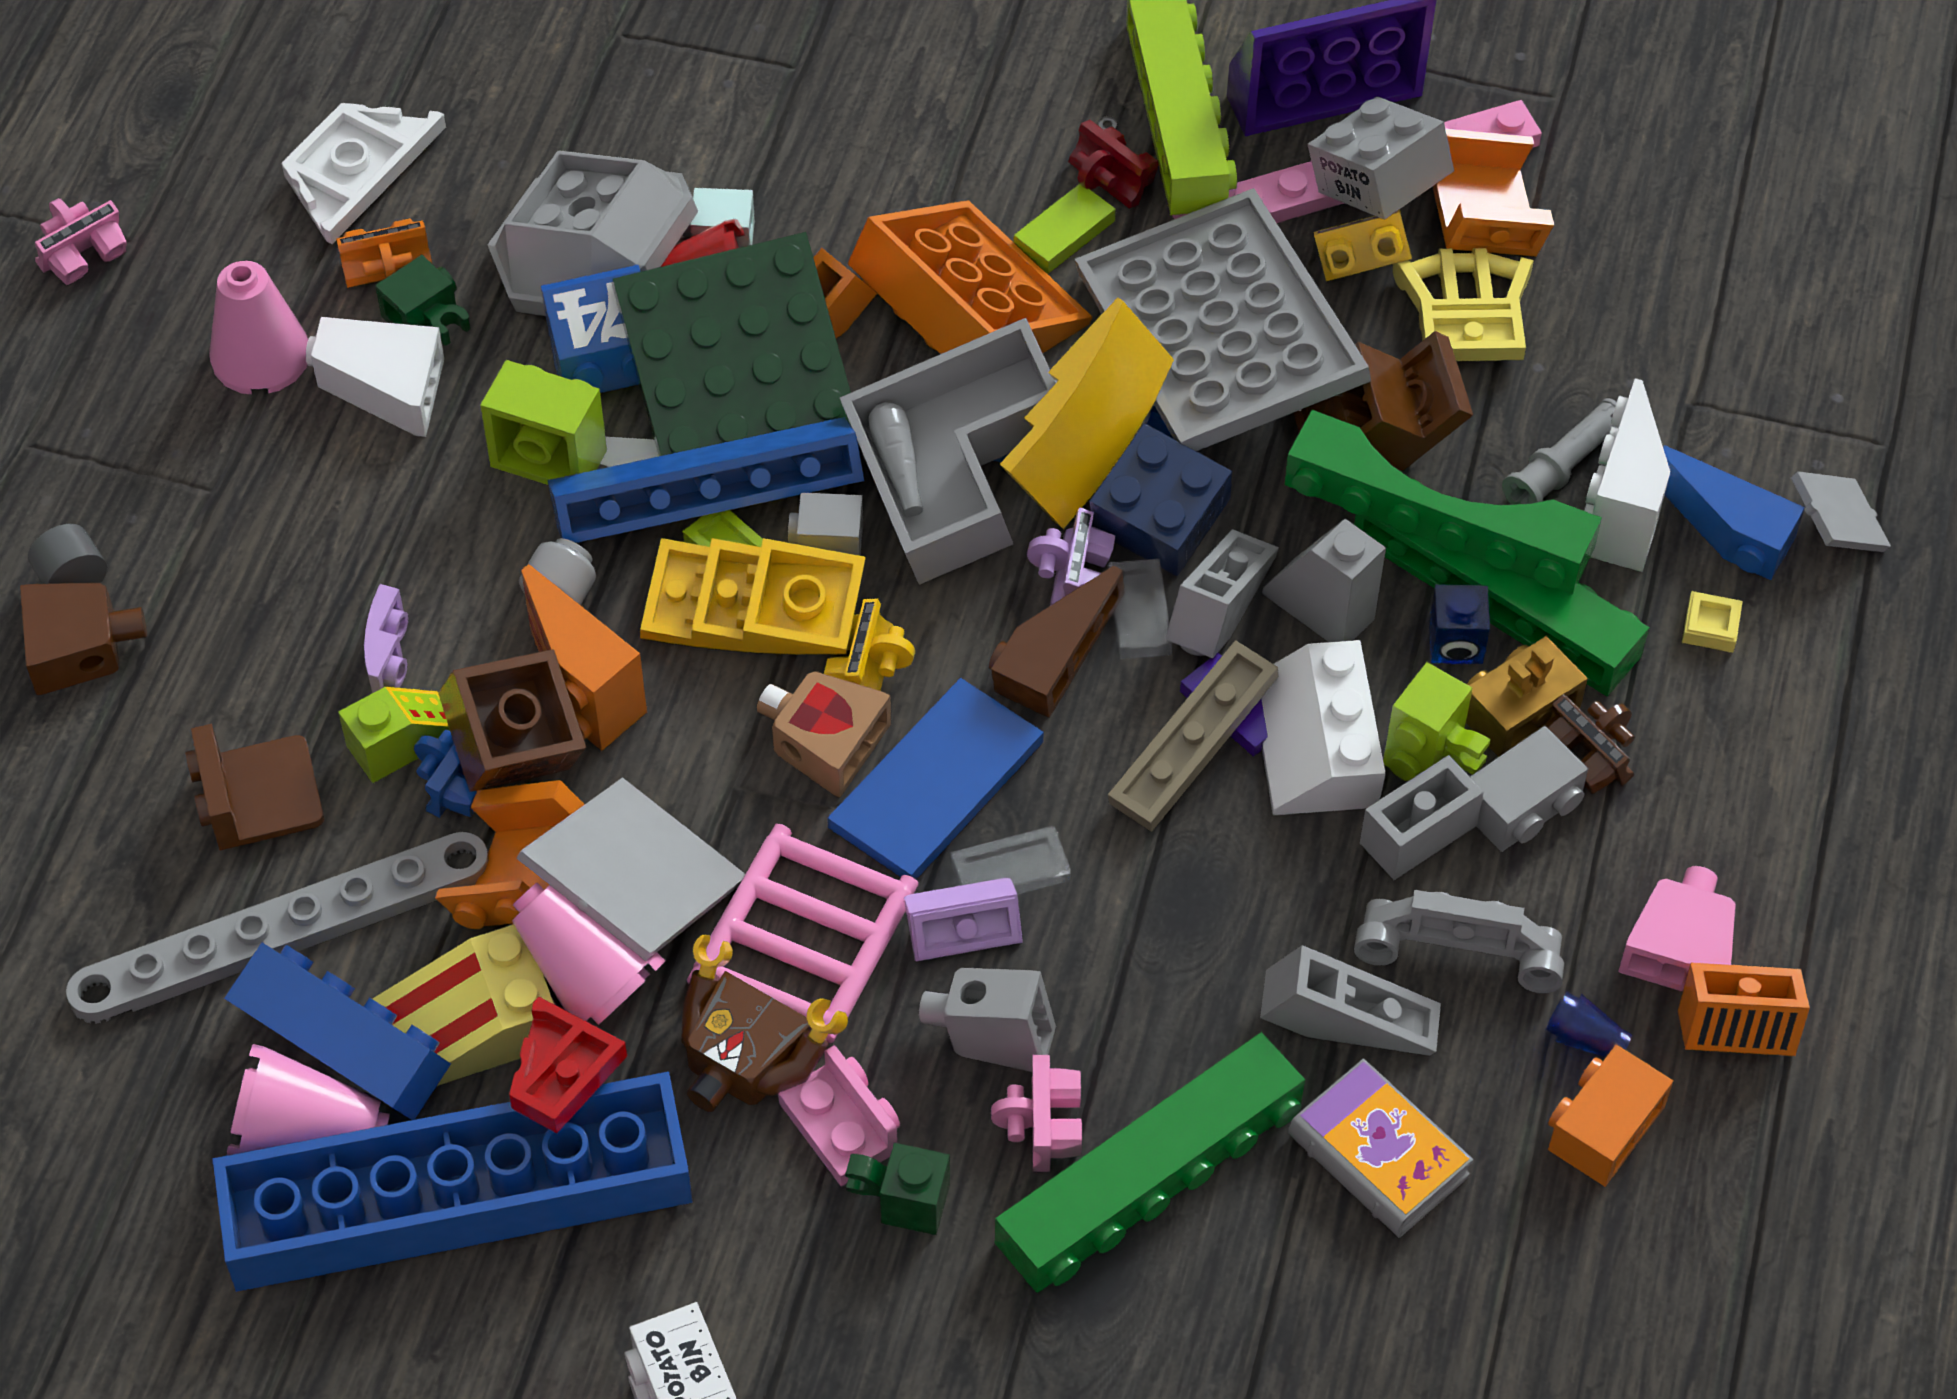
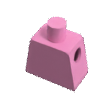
(1680, 927)

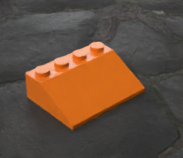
(960, 277)

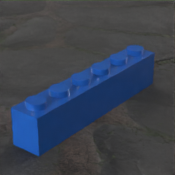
(705, 480)

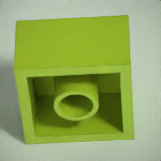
(542, 424)

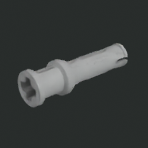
(1552, 467)

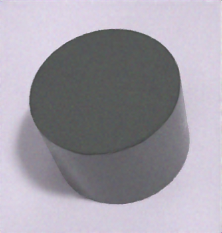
(66, 556)

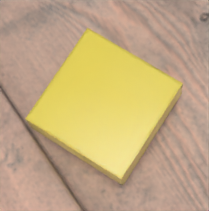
(1712, 621)

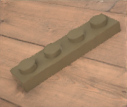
(1193, 735)

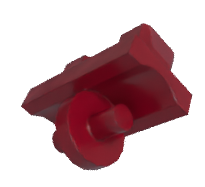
(1108, 163)

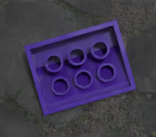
(1330, 64)

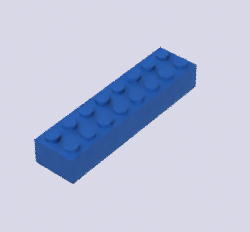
(447, 1183)

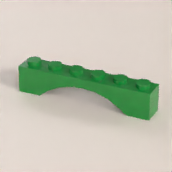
(1533, 539)

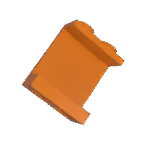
(1486, 197)
(518, 817)

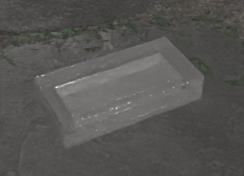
(1142, 612)
(1028, 859)

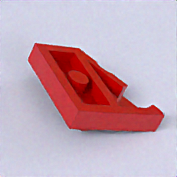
(561, 1065)

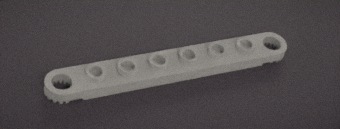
(294, 919)

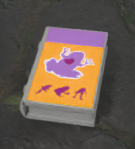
(1381, 1147)

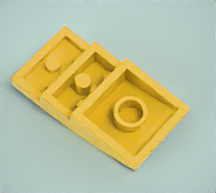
(1090, 412)
(753, 597)

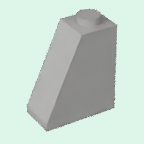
(1332, 583)

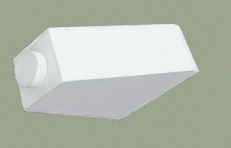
(380, 368)

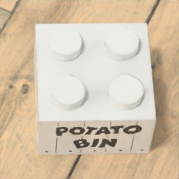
(676, 1358)

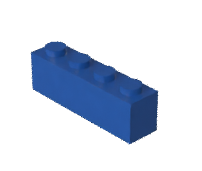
(338, 1030)

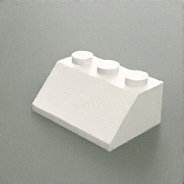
(1322, 732)

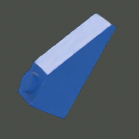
(1732, 514)

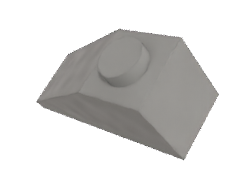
(1219, 593)
(1347, 1005)

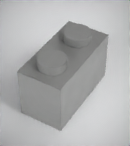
(1528, 788)
(1421, 817)

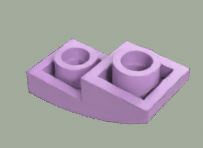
(383, 635)

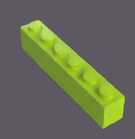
(1179, 104)

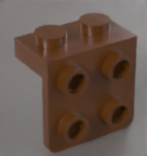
(254, 788)

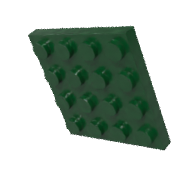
(732, 345)

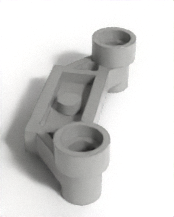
(1463, 925)

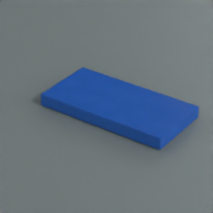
(935, 780)

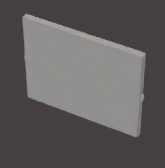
(632, 868)

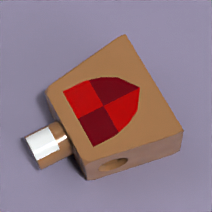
(826, 727)

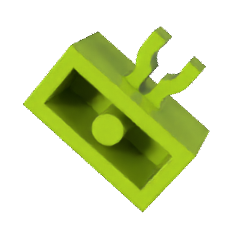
(1430, 725)

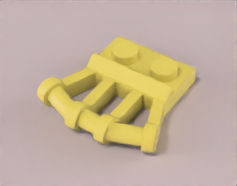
(1476, 327)

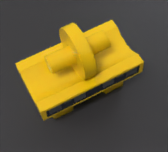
(1362, 245)
(874, 649)

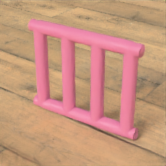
(757, 885)

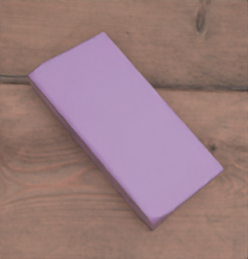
(963, 919)

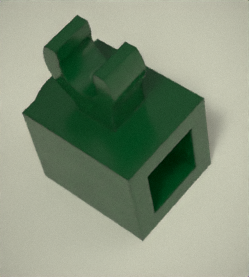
(421, 297)
(909, 1188)

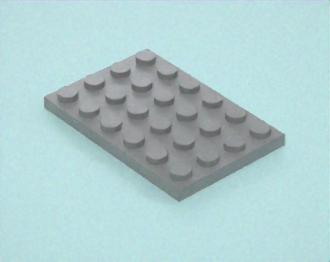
(1232, 314)

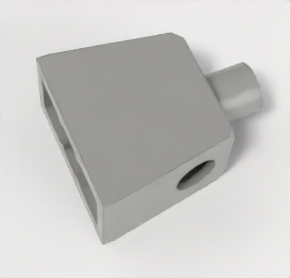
(994, 1015)

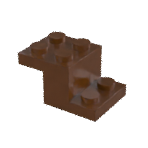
(1406, 403)

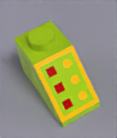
(388, 725)

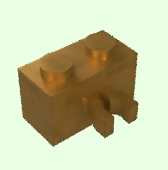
(1520, 694)

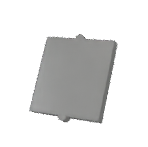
(1840, 512)

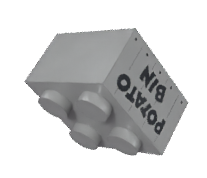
(1381, 157)

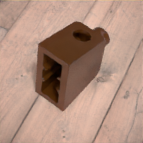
(73, 633)

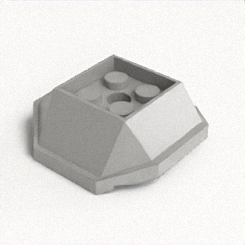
(587, 220)

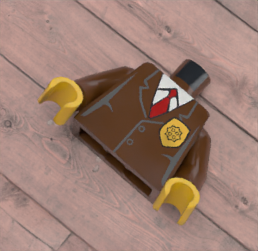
(744, 1038)

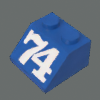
(589, 331)

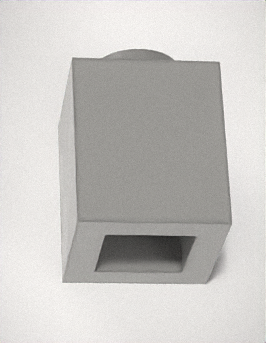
(828, 522)

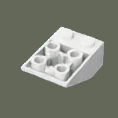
(1631, 483)

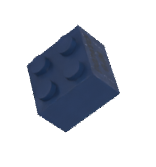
(1161, 499)

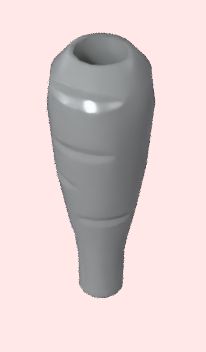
(894, 445)

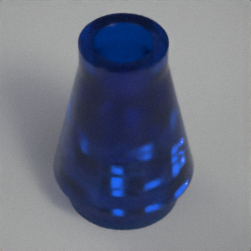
(1585, 1026)

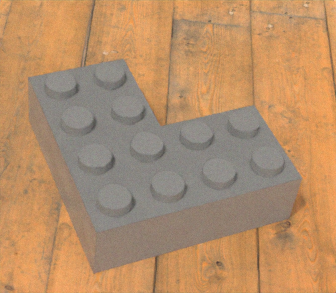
(960, 416)

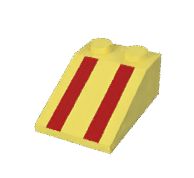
(472, 1001)

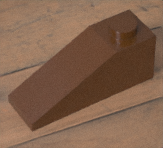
(1053, 644)

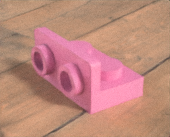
(841, 1114)

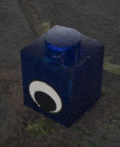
(1459, 624)

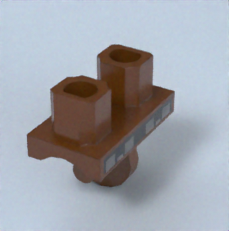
(1605, 758)

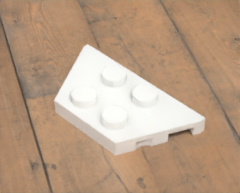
(354, 161)

